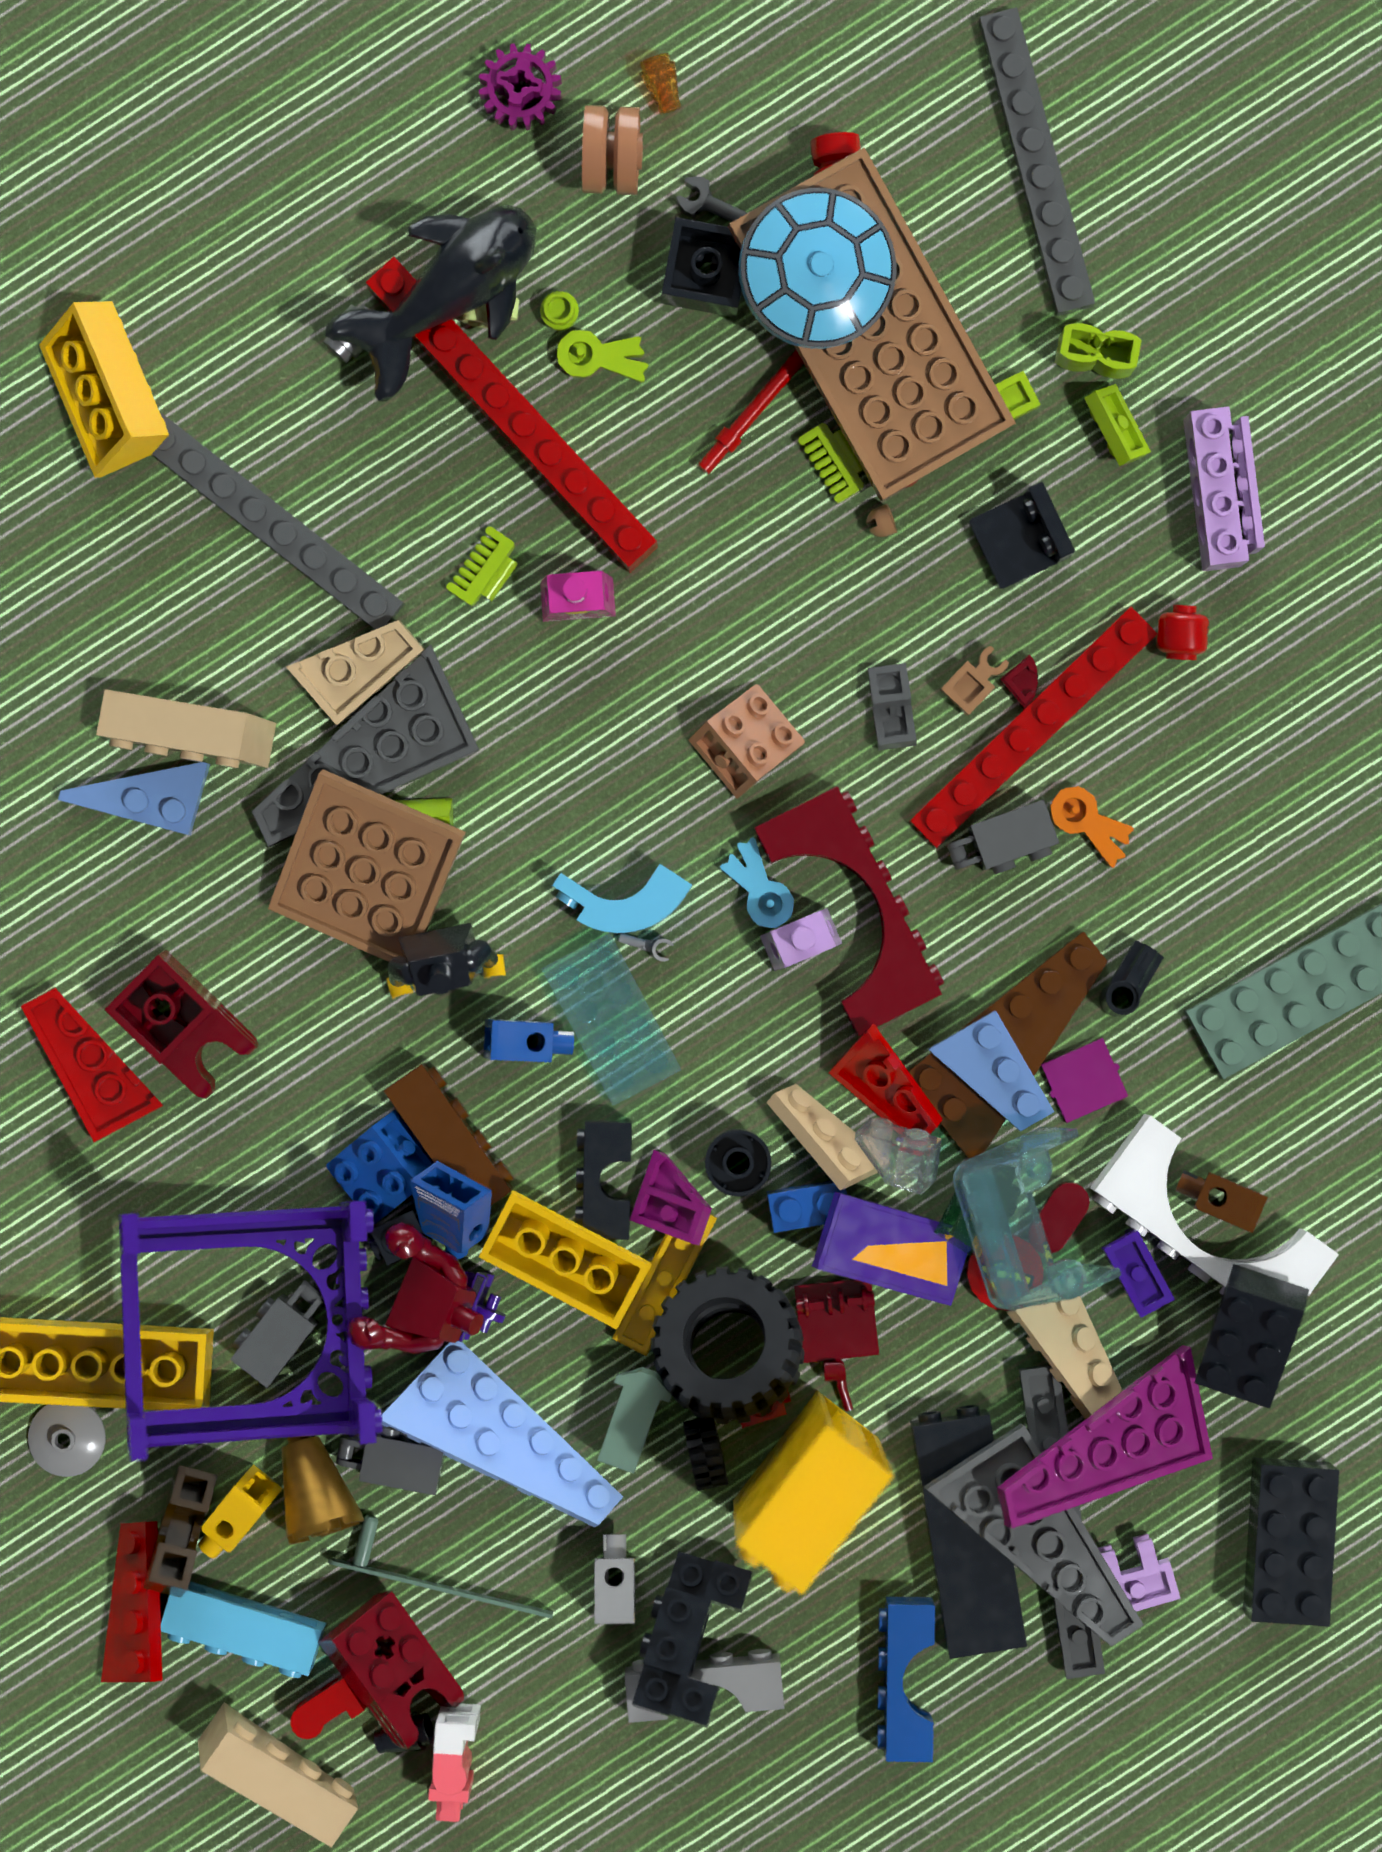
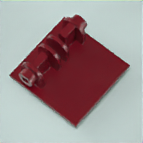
(837, 1320)

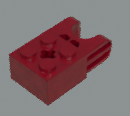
(178, 1035)
(399, 1672)

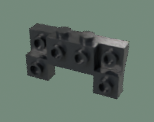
(677, 1637)

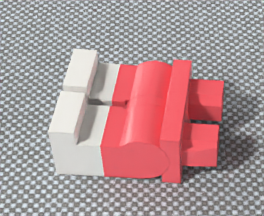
(452, 1760)

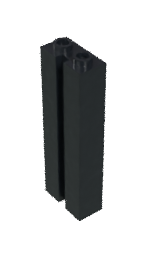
(972, 1577)

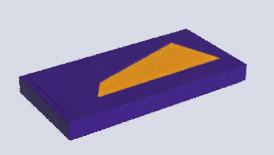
(888, 1249)

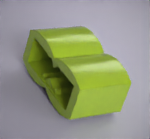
(1107, 353)

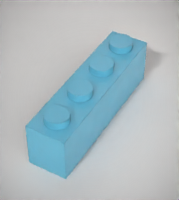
(243, 1628)

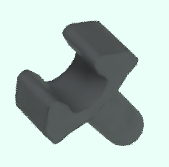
(706, 201)

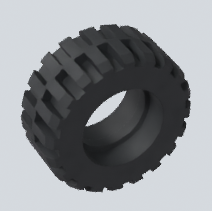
(699, 1303)

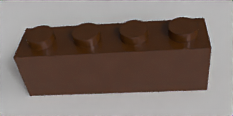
(445, 1132)

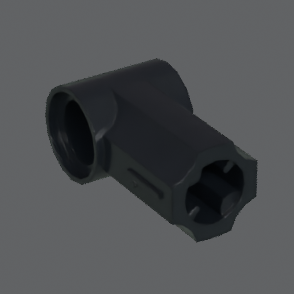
(1131, 976)

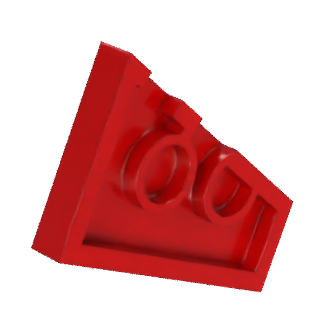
(884, 1083)

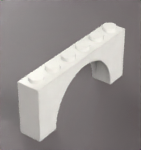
(1138, 1187)

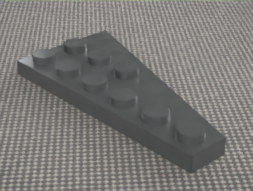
(387, 744)
(1050, 1550)

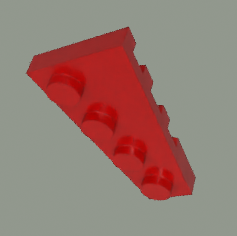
(93, 1075)
(134, 1619)

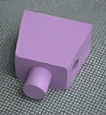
(801, 939)

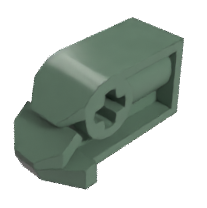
(632, 1417)

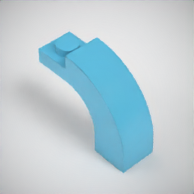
(643, 910)

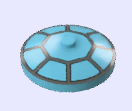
(817, 268)

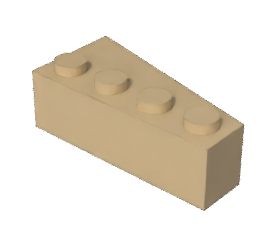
(185, 728)
(275, 1776)

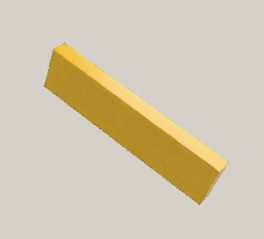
(668, 1269)

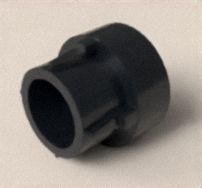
(738, 1183)

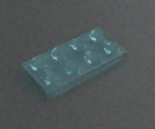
(611, 1019)

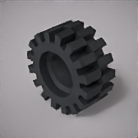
(705, 1453)

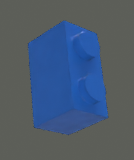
(801, 1205)

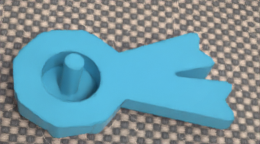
(768, 901)

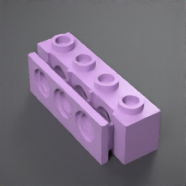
(1215, 488)

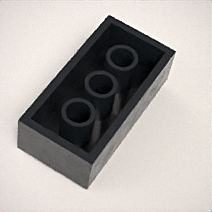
(1291, 1542)

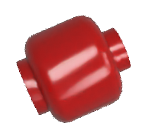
(1182, 633)

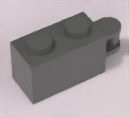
(1007, 838)
(277, 1335)
(394, 1462)

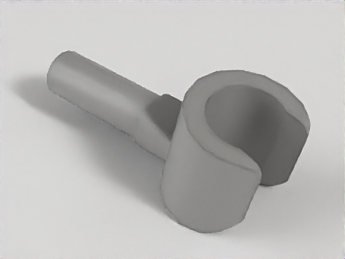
(646, 945)

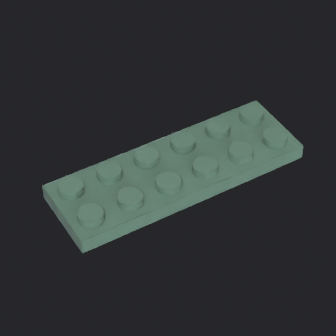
(1292, 995)

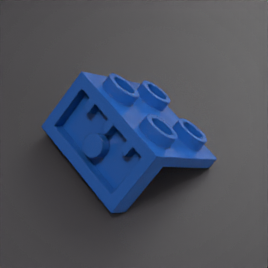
(381, 1165)

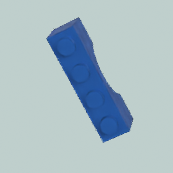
(908, 1630)

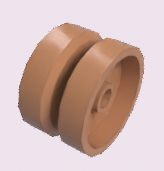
(611, 150)

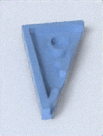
(155, 798)

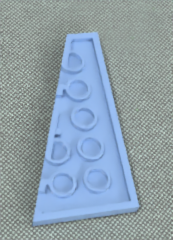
(486, 1426)

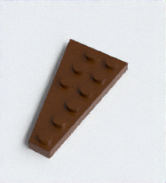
(1035, 1017)

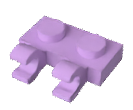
(1145, 1584)

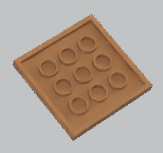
(365, 867)

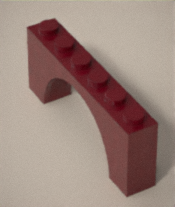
(829, 831)

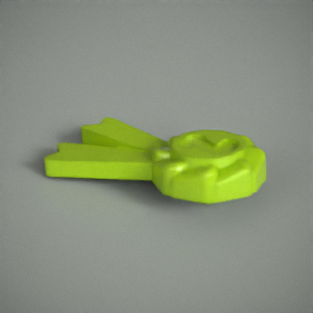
(583, 354)

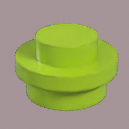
(559, 310)

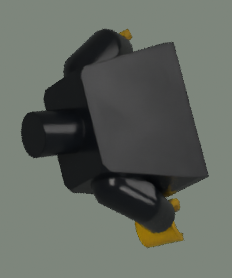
(441, 962)

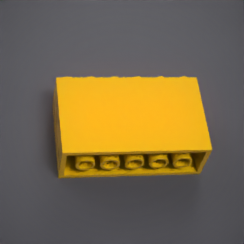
(809, 1494)

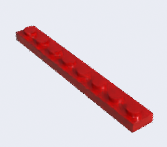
(1033, 727)

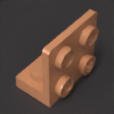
(746, 740)

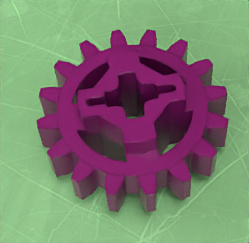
(504, 84)

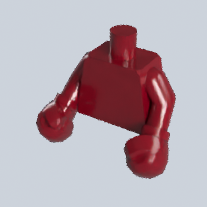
(431, 1302)

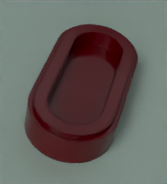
(1063, 1213)

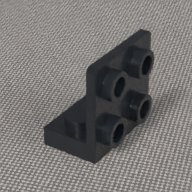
(1022, 537)

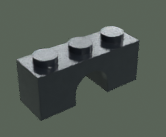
(603, 1144)

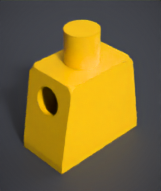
(238, 1512)

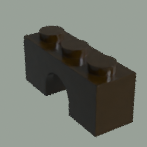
(179, 1531)

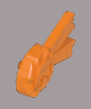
(1077, 812)

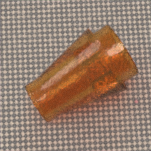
(661, 81)

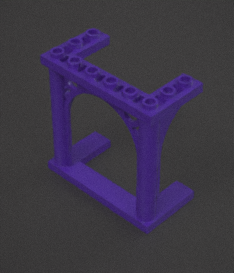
(342, 1414)

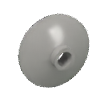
(85, 1434)

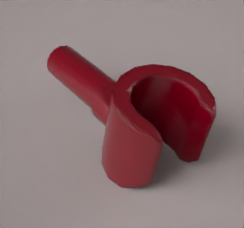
(835, 1371)

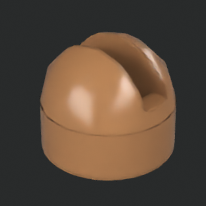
(884, 519)

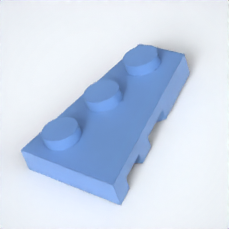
(995, 1069)

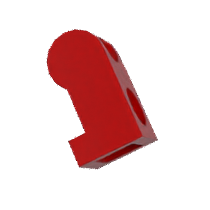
(324, 1706)

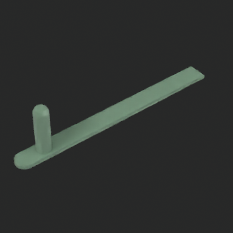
(361, 1560)

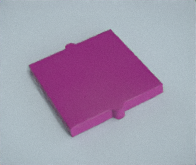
(1084, 1080)

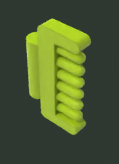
(842, 457)
(492, 574)

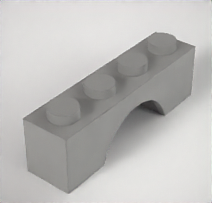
(750, 1678)

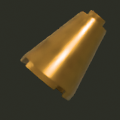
(314, 1492)

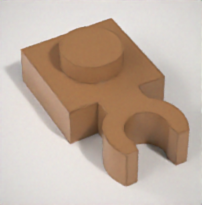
(970, 684)

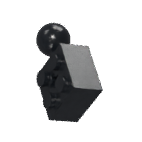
(683, 281)

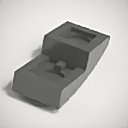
(892, 706)

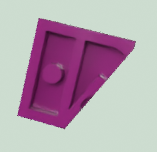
(670, 1202)

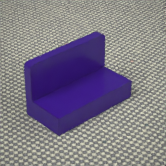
(1139, 1273)

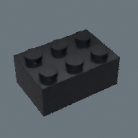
(1252, 1336)

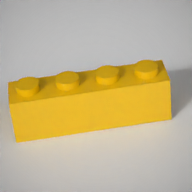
(103, 387)
(565, 1259)

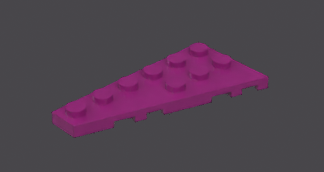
(1130, 1440)

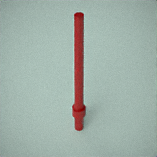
(729, 438)

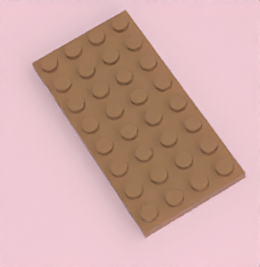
(913, 382)

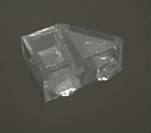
(900, 1154)

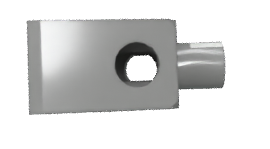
(615, 1602)

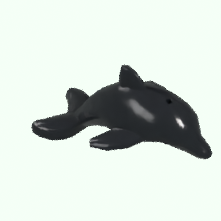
(469, 270)

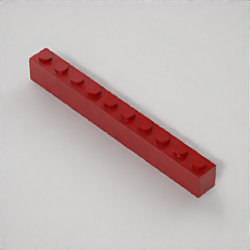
(522, 426)

